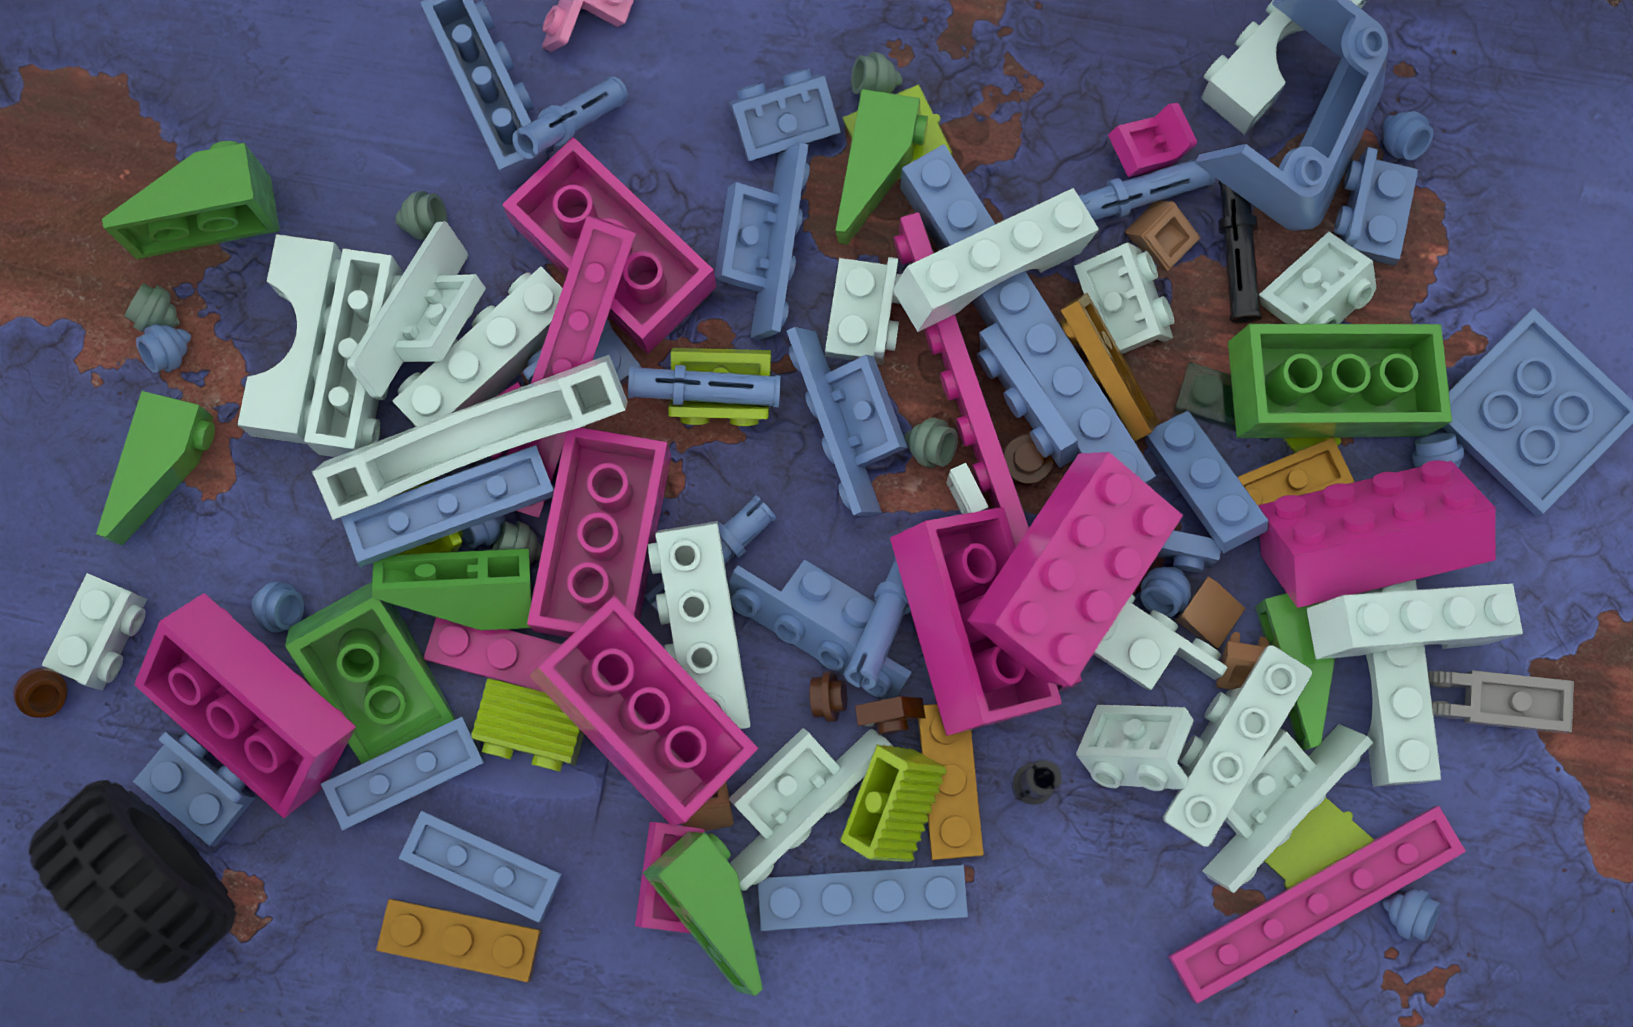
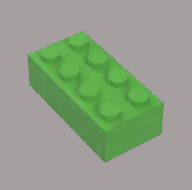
(1339, 380)

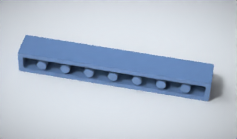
(953, 213)

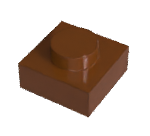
(890, 714)

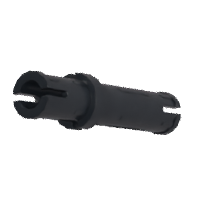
(1240, 256)
(1025, 788)

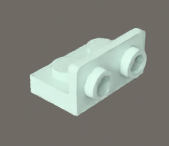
(1322, 285)
(1126, 296)
(862, 310)
(96, 633)
(1136, 746)

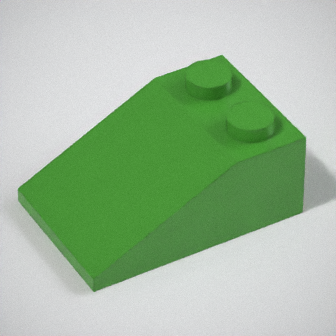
(198, 203)
(371, 671)

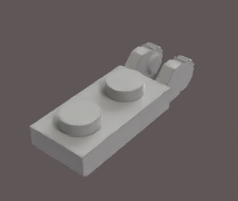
(1507, 700)

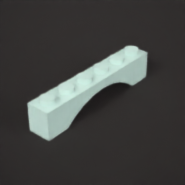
(471, 434)

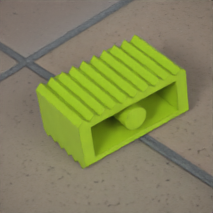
(525, 722)
(893, 804)

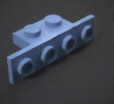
(760, 239)
(852, 415)
(817, 617)

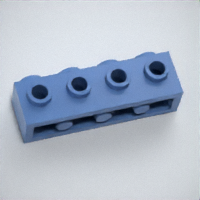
(485, 83)

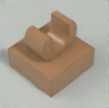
(1240, 660)

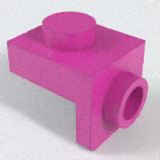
(1154, 141)

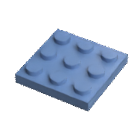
(1537, 412)

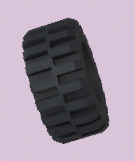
(131, 882)

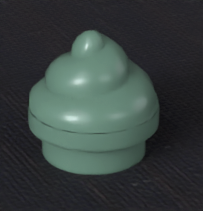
(874, 74)
(420, 214)
(151, 307)
(932, 442)
(519, 537)

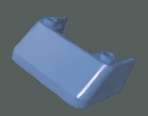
(1310, 175)

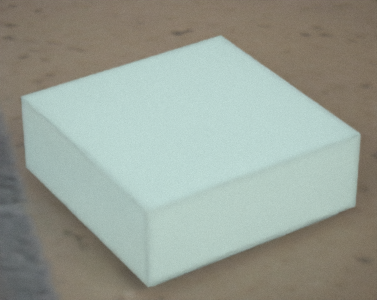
(965, 490)

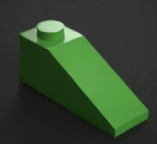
(880, 147)
(156, 457)
(463, 587)
(1290, 632)
(709, 903)

